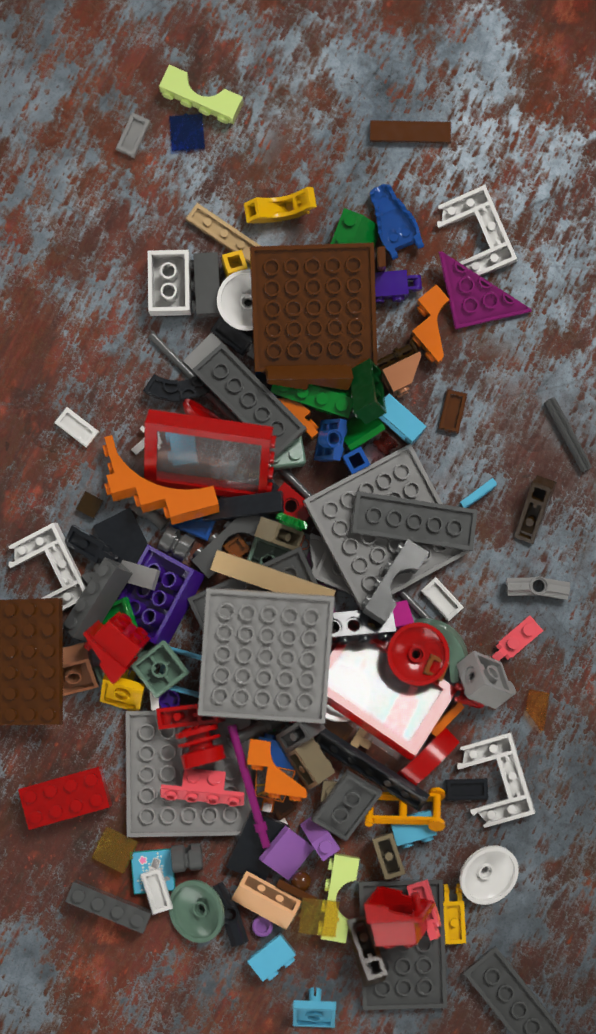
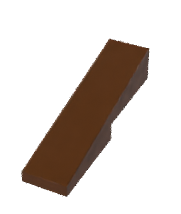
(302, 375)

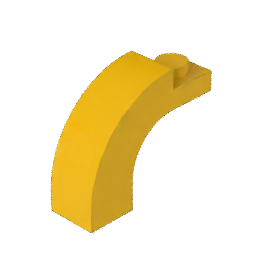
(280, 208)

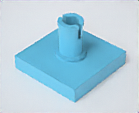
(314, 1011)

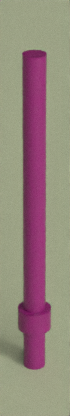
(260, 825)

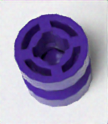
(169, 699)

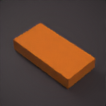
(447, 718)

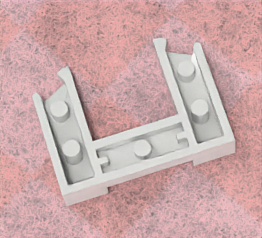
(480, 203)
(52, 542)
(519, 799)

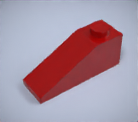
(183, 716)

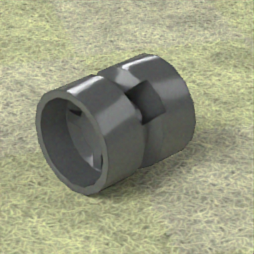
(176, 543)
(187, 857)

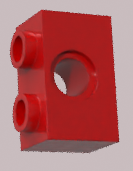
(291, 495)

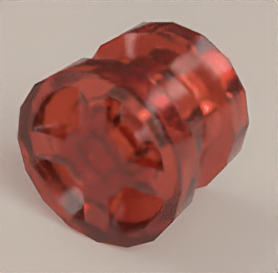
(385, 443)

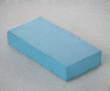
(478, 494)

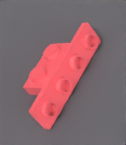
(203, 787)

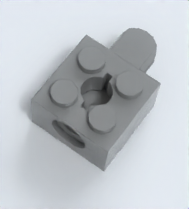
(485, 680)

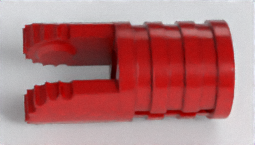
(464, 700)

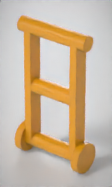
(434, 823)

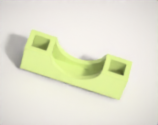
(223, 105)
(344, 870)

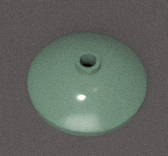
(189, 915)

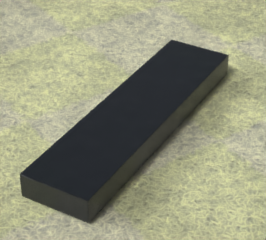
(248, 506)

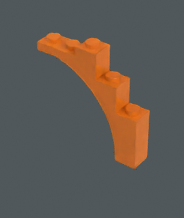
(177, 504)

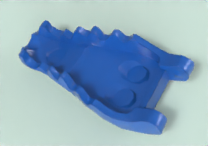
(394, 222)

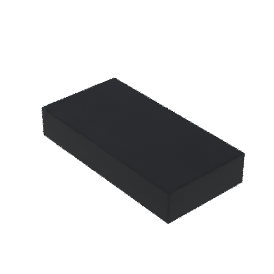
(235, 338)
(467, 789)

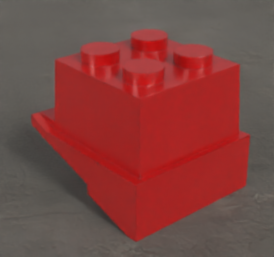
(116, 644)
(397, 917)

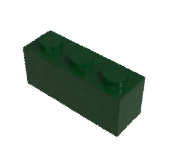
(367, 392)

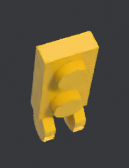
(454, 917)

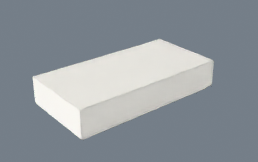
(77, 427)
(442, 599)
(157, 891)

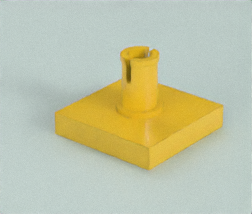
(124, 693)

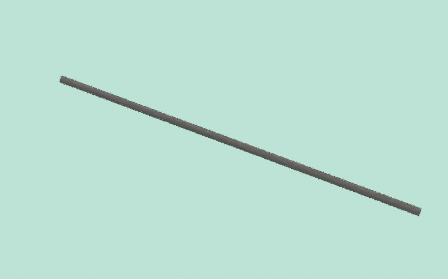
(284, 472)

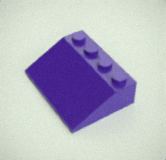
(163, 609)

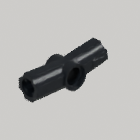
(234, 927)

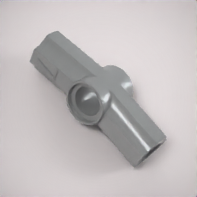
(524, 587)

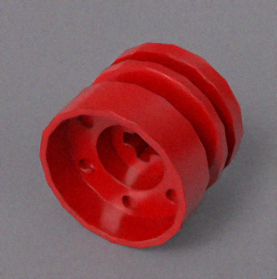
(200, 745)

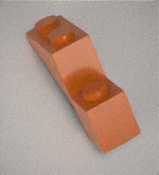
(427, 333)
(277, 781)

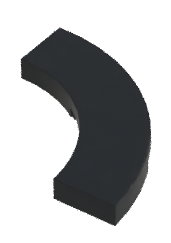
(175, 390)

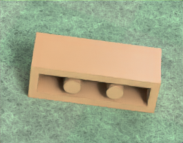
(266, 900)

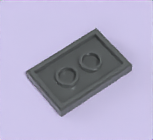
(346, 805)

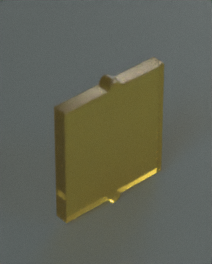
(115, 849)
(319, 917)

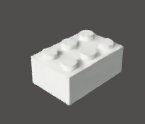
(169, 283)

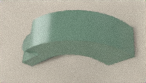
(455, 642)

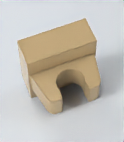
(359, 739)

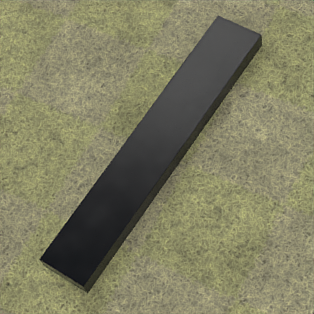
(372, 769)

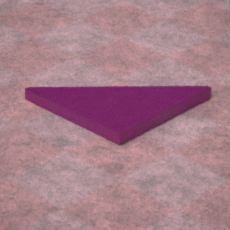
(474, 298)

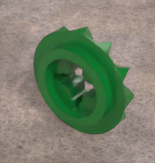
(291, 521)

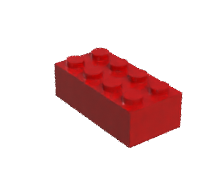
(65, 797)

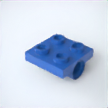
(330, 440)

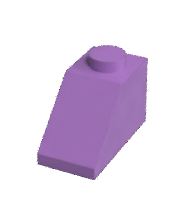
(320, 839)

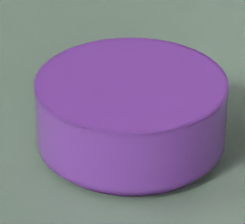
(262, 926)

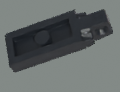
(89, 545)

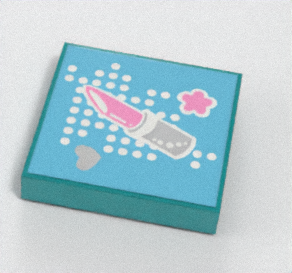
(150, 860)

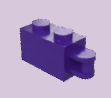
(395, 285)

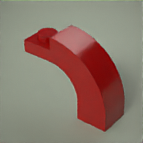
(429, 757)

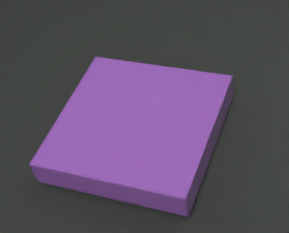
(286, 853)

